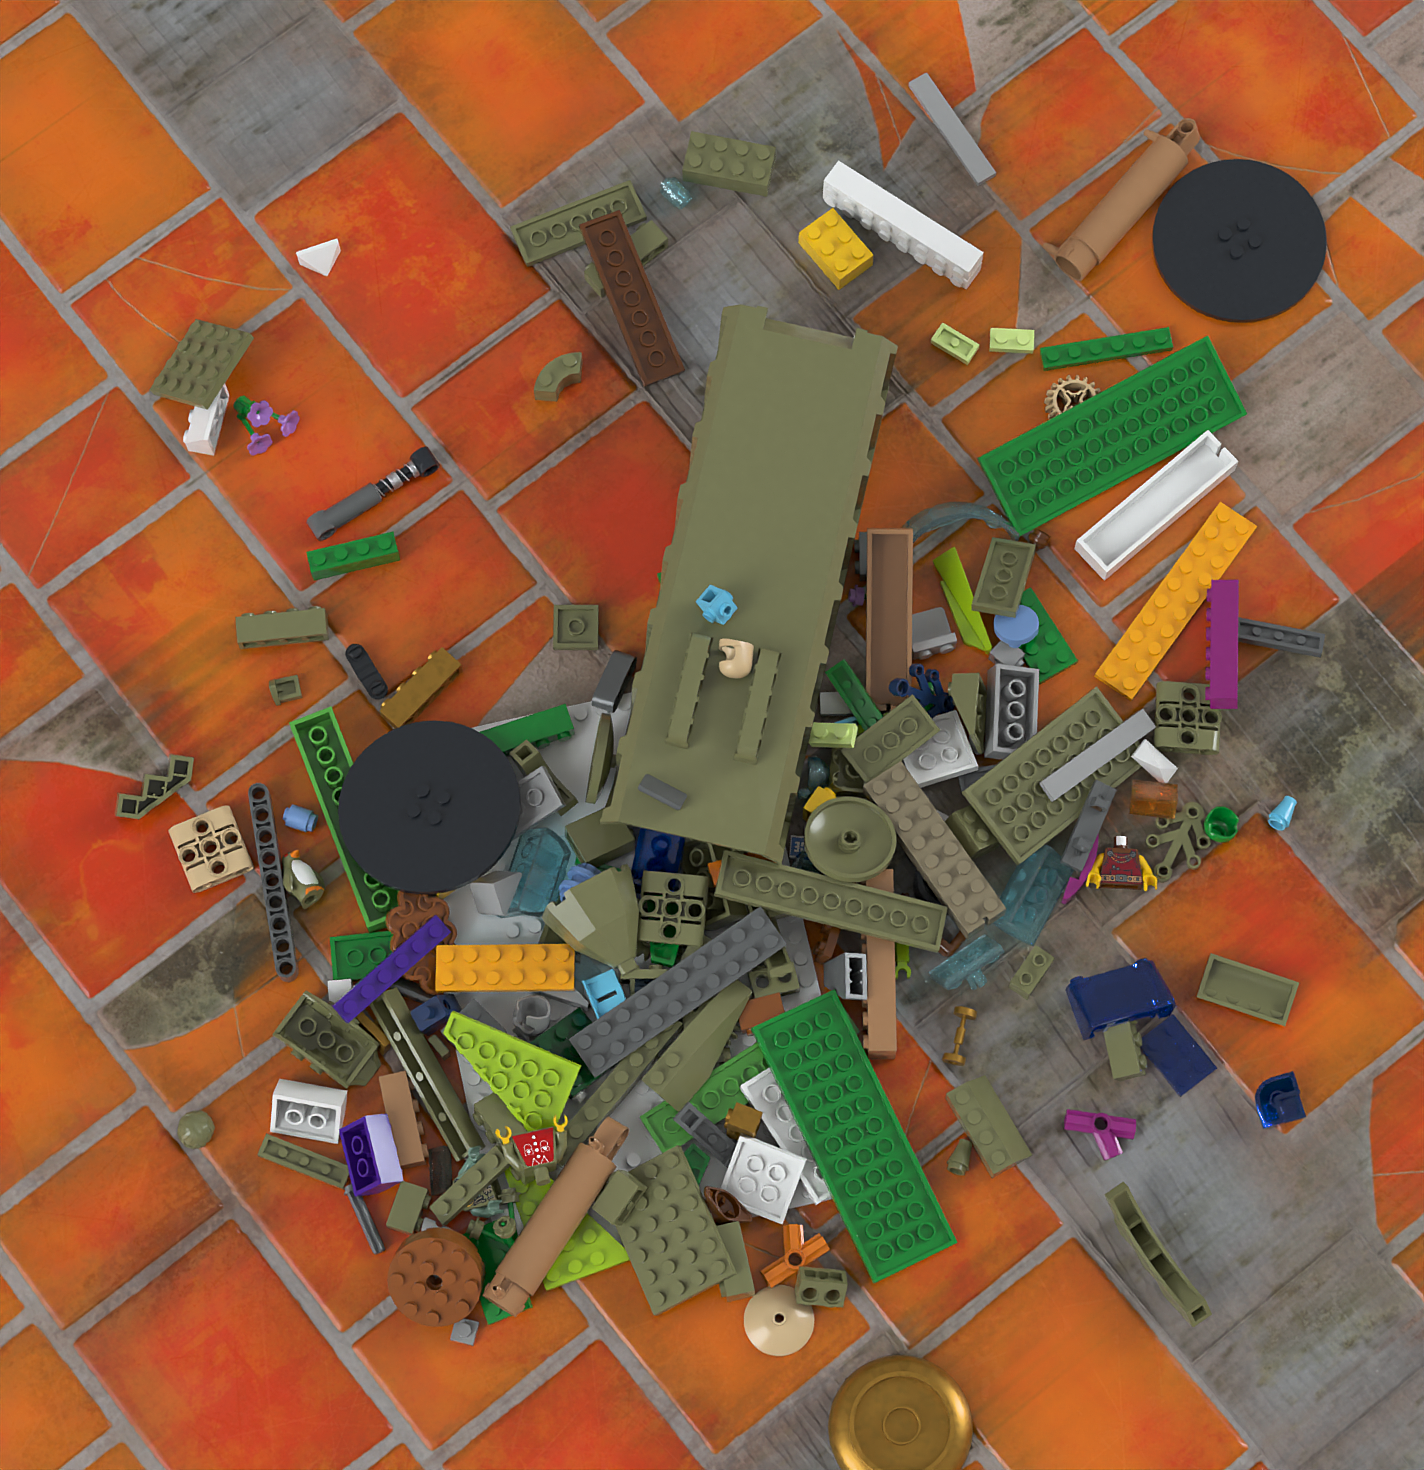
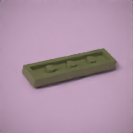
(304, 1161)
(470, 1185)

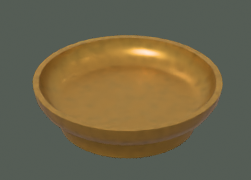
(900, 1417)

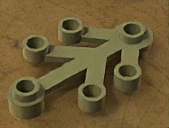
(1179, 838)

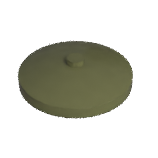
(602, 759)
(850, 839)

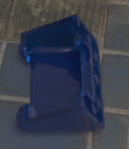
(1119, 997)

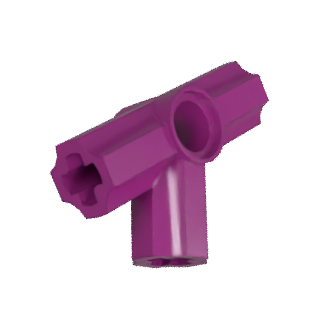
(1106, 1139)

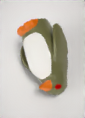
(301, 880)

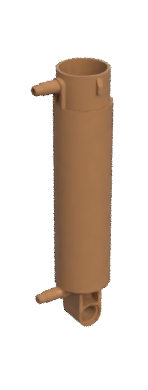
(1126, 200)
(556, 1219)

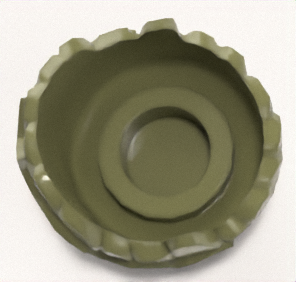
(195, 1129)

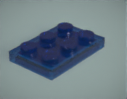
(1177, 1055)

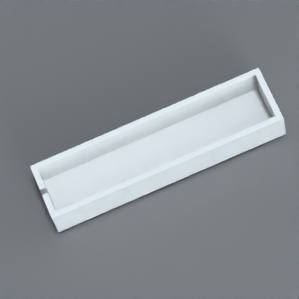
(902, 225)
(1155, 505)

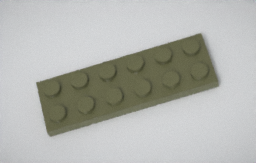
(559, 228)

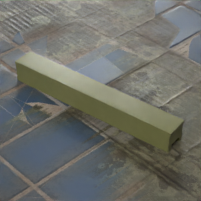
(426, 1074)

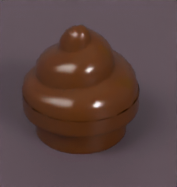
(1039, 538)

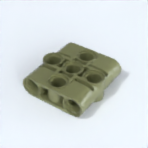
(1169, 732)
(691, 886)

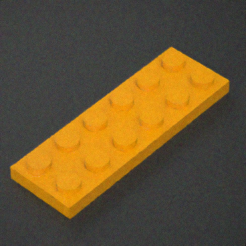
(505, 968)

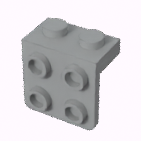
(931, 634)

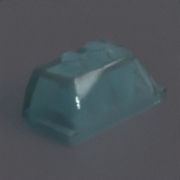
(543, 864)

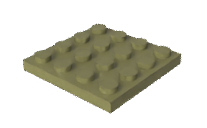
(201, 364)

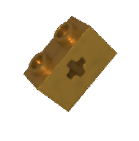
(742, 1120)

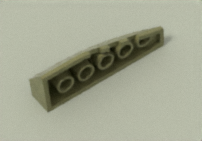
(697, 1049)

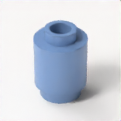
(300, 818)

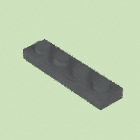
(1280, 637)

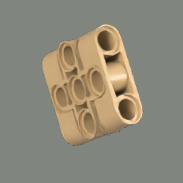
(201, 870)

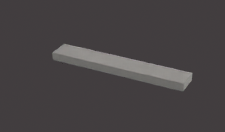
(952, 129)
(1097, 755)

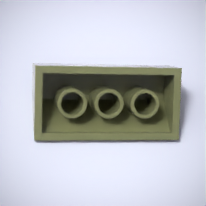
(988, 1125)

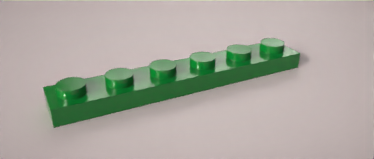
(1106, 349)

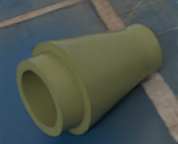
(960, 1158)

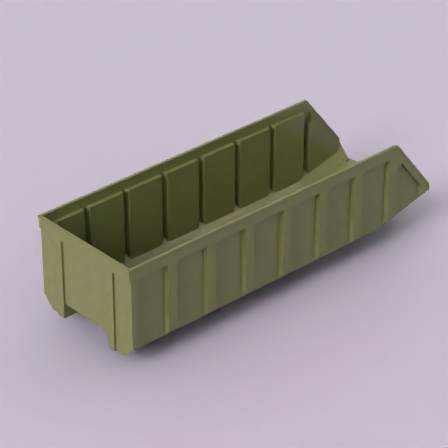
(774, 524)

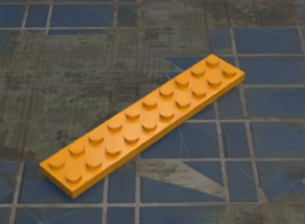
(1175, 601)

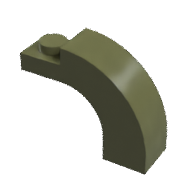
(529, 759)

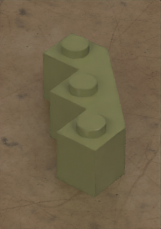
(155, 788)

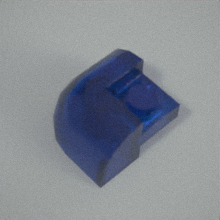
(1279, 1101)

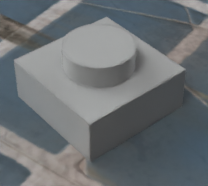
(465, 1331)

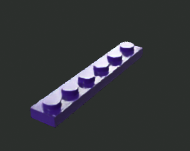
(391, 969)

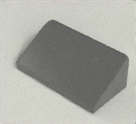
(662, 792)
(411, 990)

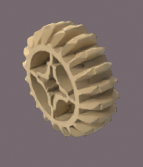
(1063, 390)

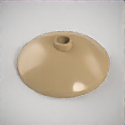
(776, 1337)

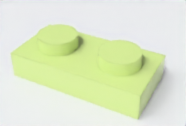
(1011, 340)
(954, 343)
(833, 735)

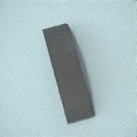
(706, 1133)

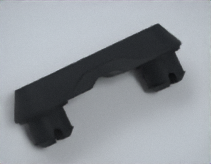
(366, 671)

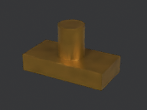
(375, 1031)

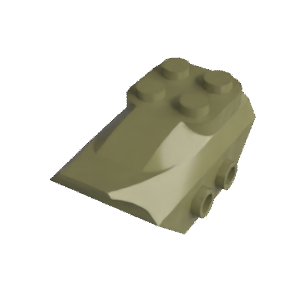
(328, 1042)

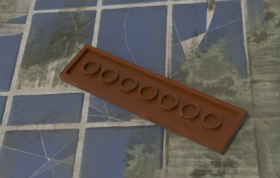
(631, 298)

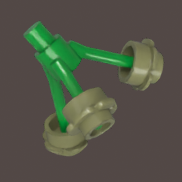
(504, 1227)

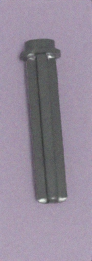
(365, 1220)

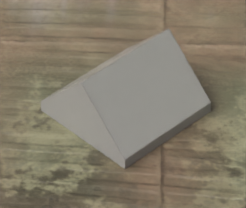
(495, 892)

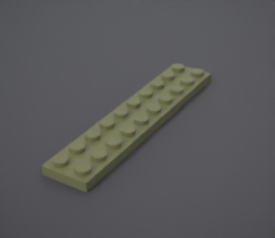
(830, 901)

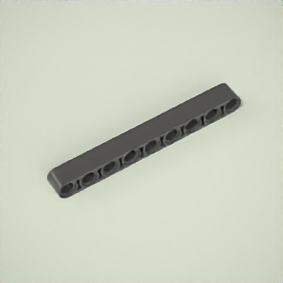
(273, 892)

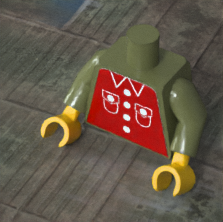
(535, 1150)

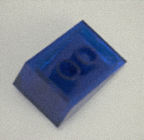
(657, 853)

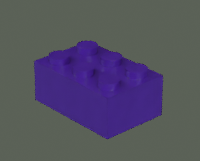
(371, 1155)

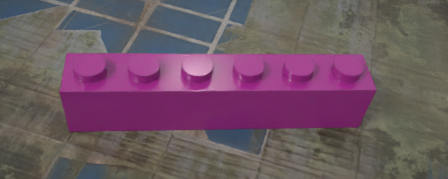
(1224, 644)

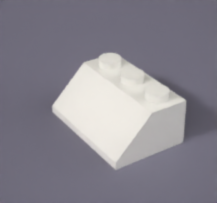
(206, 425)
(308, 1111)

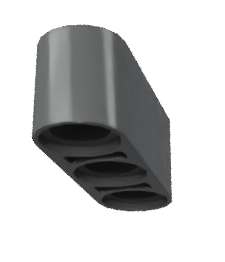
(614, 681)

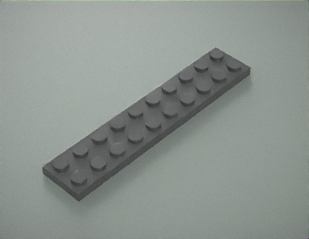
(677, 992)

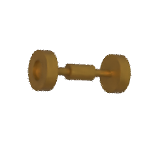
(964, 1013)

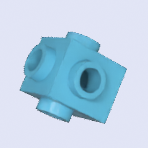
(716, 605)

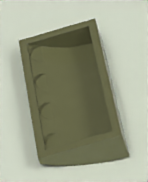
(1247, 989)

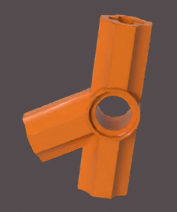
(794, 1246)

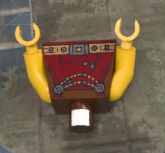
(1121, 868)

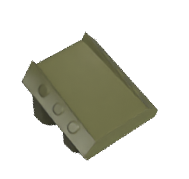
(843, 777)

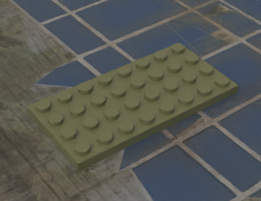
(1010, 792)

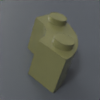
(558, 375)

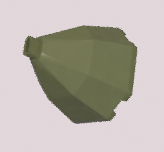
(600, 918)

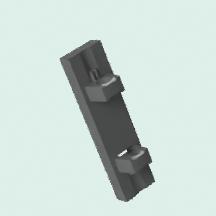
(1087, 826)

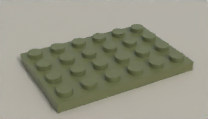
(673, 1234)

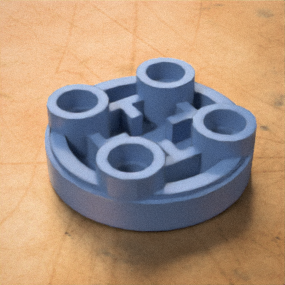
(1019, 629)

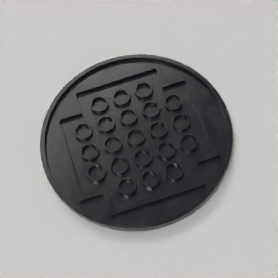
(1239, 240)
(429, 807)

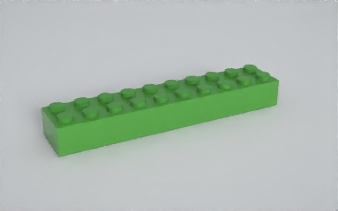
(328, 765)

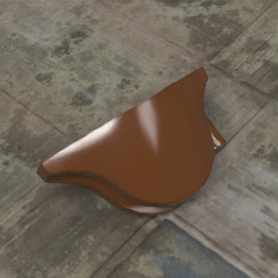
(725, 1207)

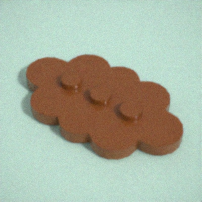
(406, 919)

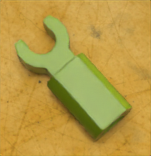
(901, 959)

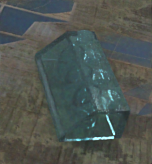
(1033, 894)

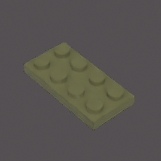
(1003, 577)
(891, 739)

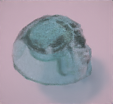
(818, 776)

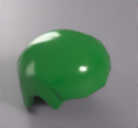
(1221, 824)

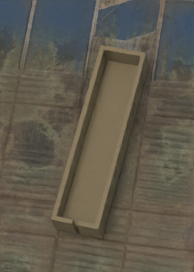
(935, 851)

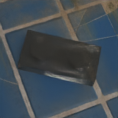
(440, 1170)

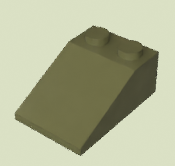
(970, 698)

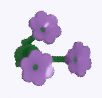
(259, 414)

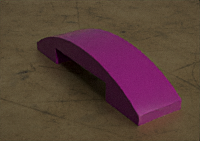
(1075, 885)

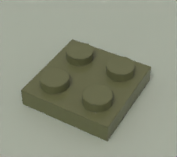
(575, 627)

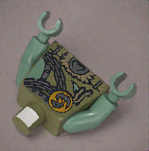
(487, 1203)

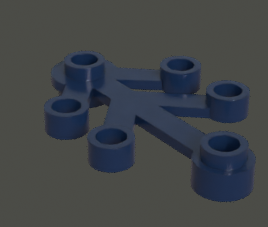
(942, 701)

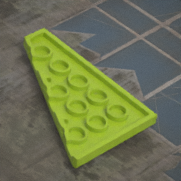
(523, 1075)
(587, 1251)

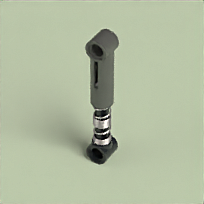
(326, 522)

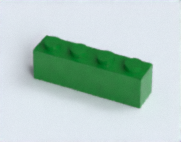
(353, 556)
(537, 728)

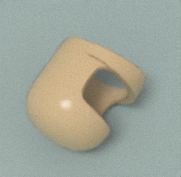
(738, 660)

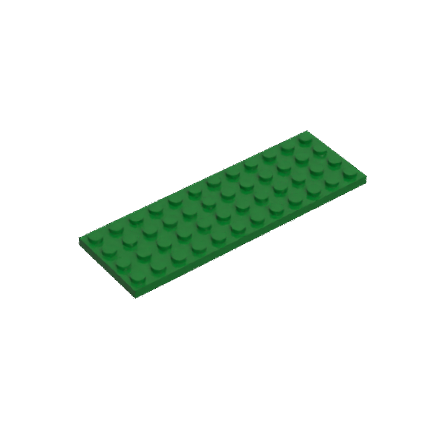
(1112, 436)
(854, 1136)

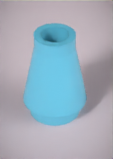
(1282, 814)

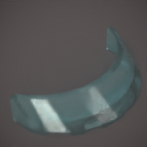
(953, 511)

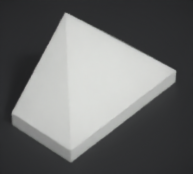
(320, 257)
(1154, 762)

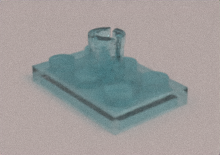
(967, 964)

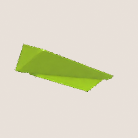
(960, 598)

